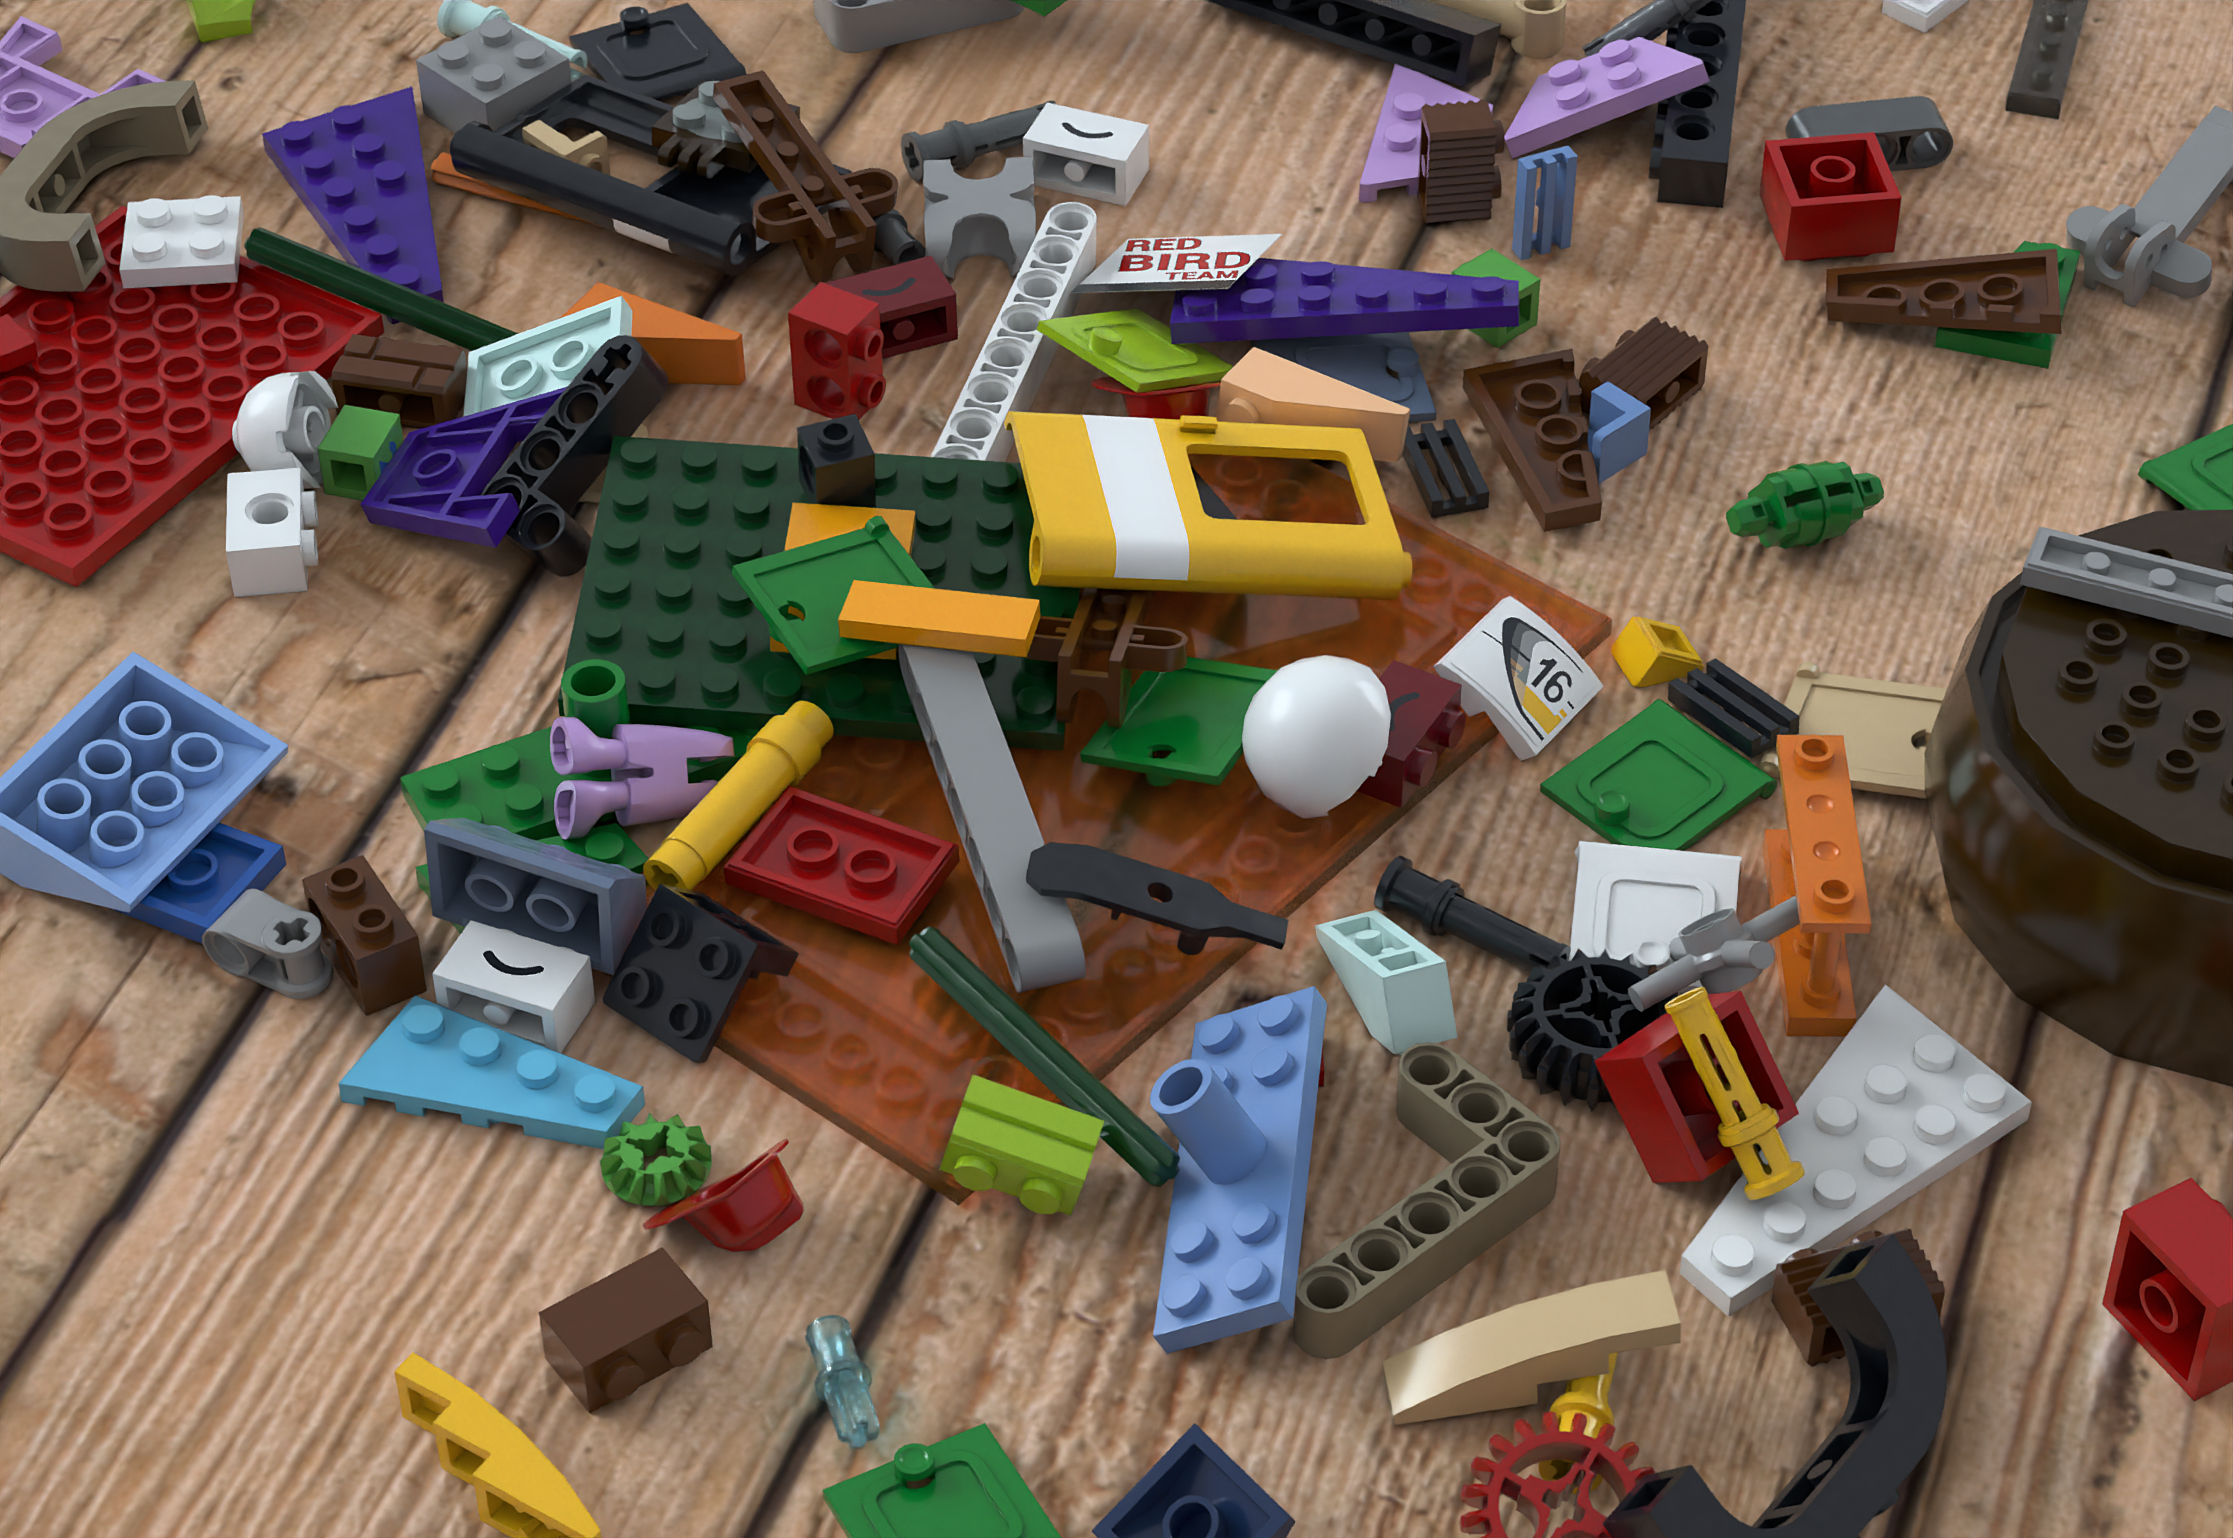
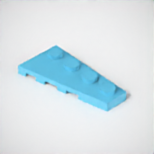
(489, 1077)

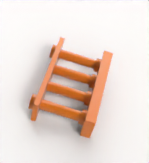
(1823, 867)

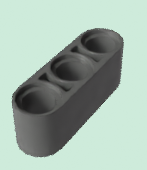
(1905, 127)

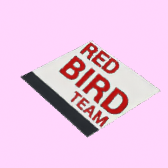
(1177, 263)

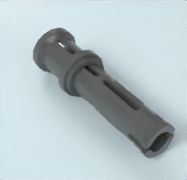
(966, 141)

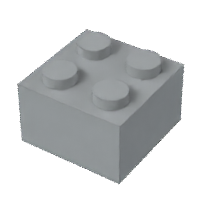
(489, 76)

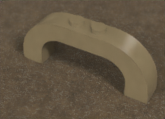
(60, 249)

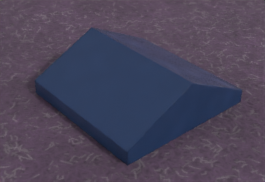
(1196, 1495)

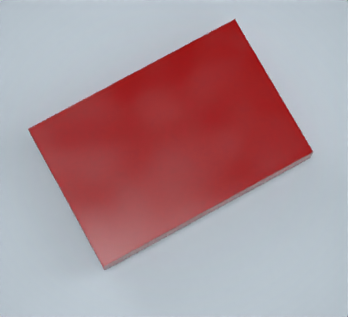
(842, 864)

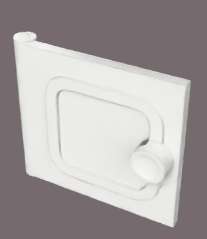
(1644, 897)

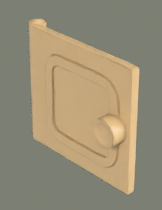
(1877, 726)

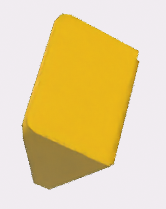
(1654, 652)

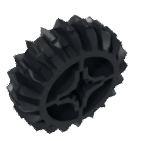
(1573, 1017)

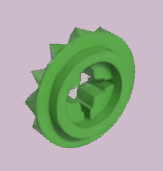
(668, 1177)

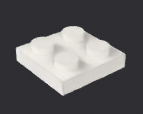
(182, 242)

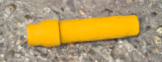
(774, 760)

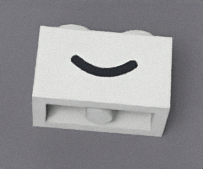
(1087, 153)
(516, 984)

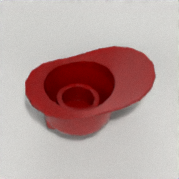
(1163, 403)
(742, 1208)

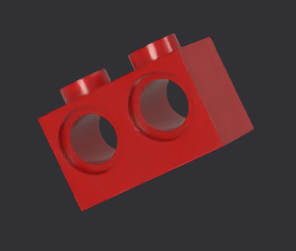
(836, 353)

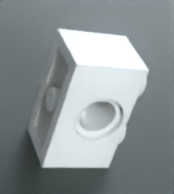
(269, 532)

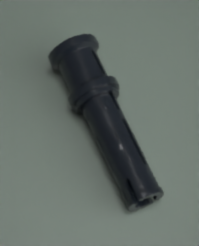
(1445, 909)

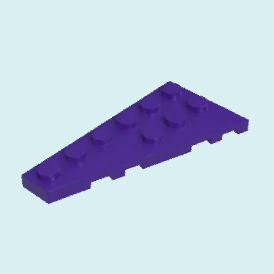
(366, 186)
(1336, 300)

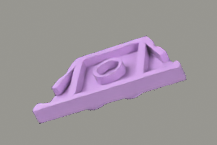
(1600, 89)
(1396, 141)

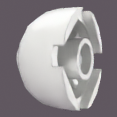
(285, 423)

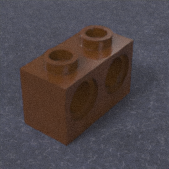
(365, 935)

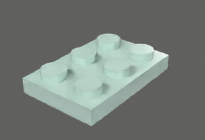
(542, 356)

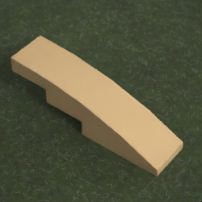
(1544, 1340)

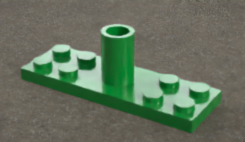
(516, 779)

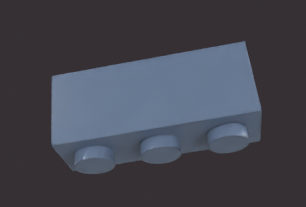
(533, 889)

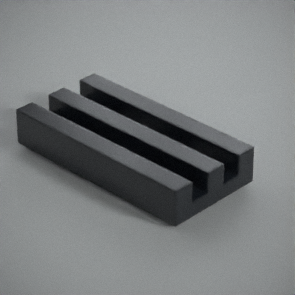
(1463, 461)
(1741, 704)

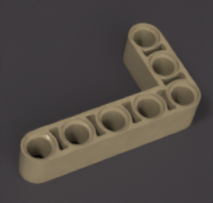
(1496, 1182)

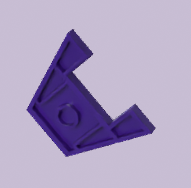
(442, 470)

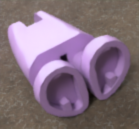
(645, 768)

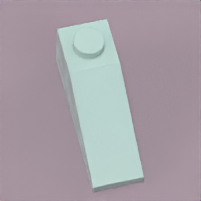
(1391, 980)

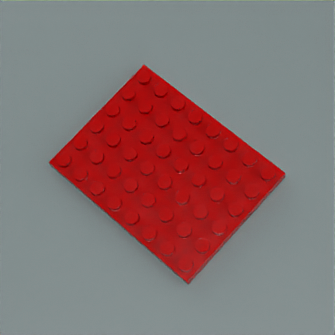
(142, 397)

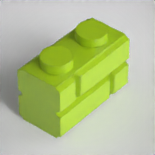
(1021, 1146)

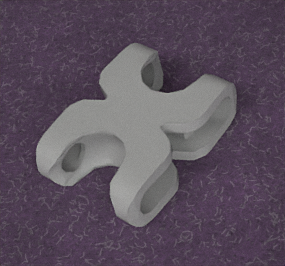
(979, 215)

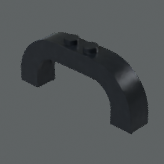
(1891, 1416)

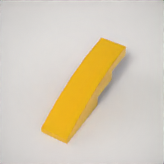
(511, 1477)

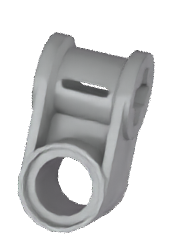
(270, 945)

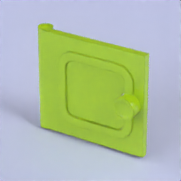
(1135, 350)

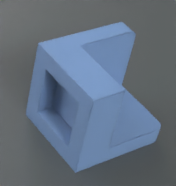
(1616, 430)

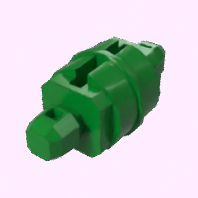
(1805, 504)

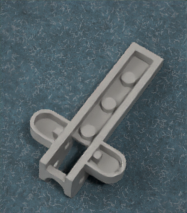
(2160, 221)

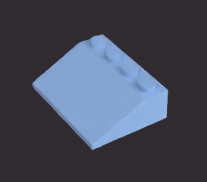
(126, 787)

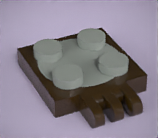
(700, 136)

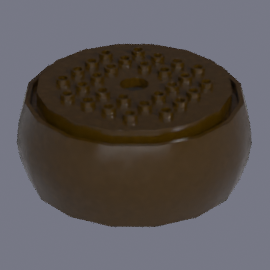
(2094, 808)

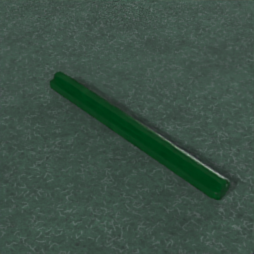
(372, 291)
(1044, 1056)

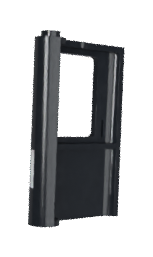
(677, 212)

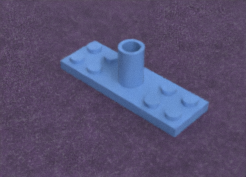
(1244, 1168)

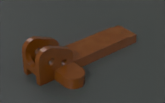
(804, 181)
(1111, 623)

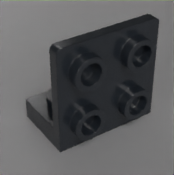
(691, 969)

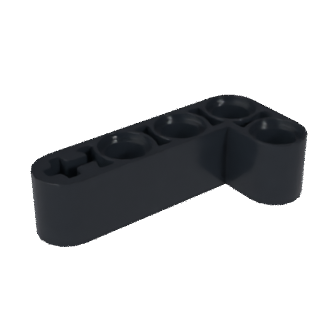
(573, 449)

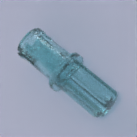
(842, 1380)

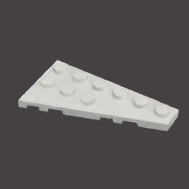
(1871, 1132)

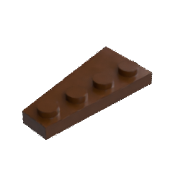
(1964, 292)
(1541, 434)

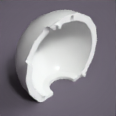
(1316, 733)

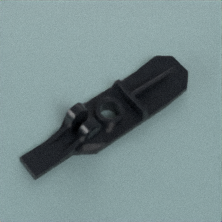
(1129, 884)

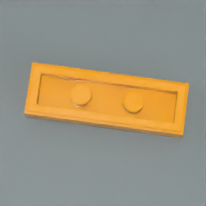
(939, 618)

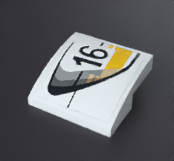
(1519, 676)

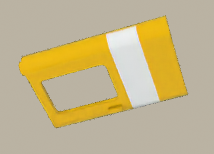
(1125, 511)

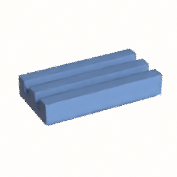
(1553, 201)

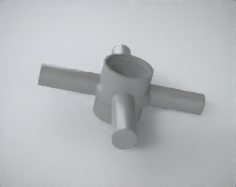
(1717, 953)

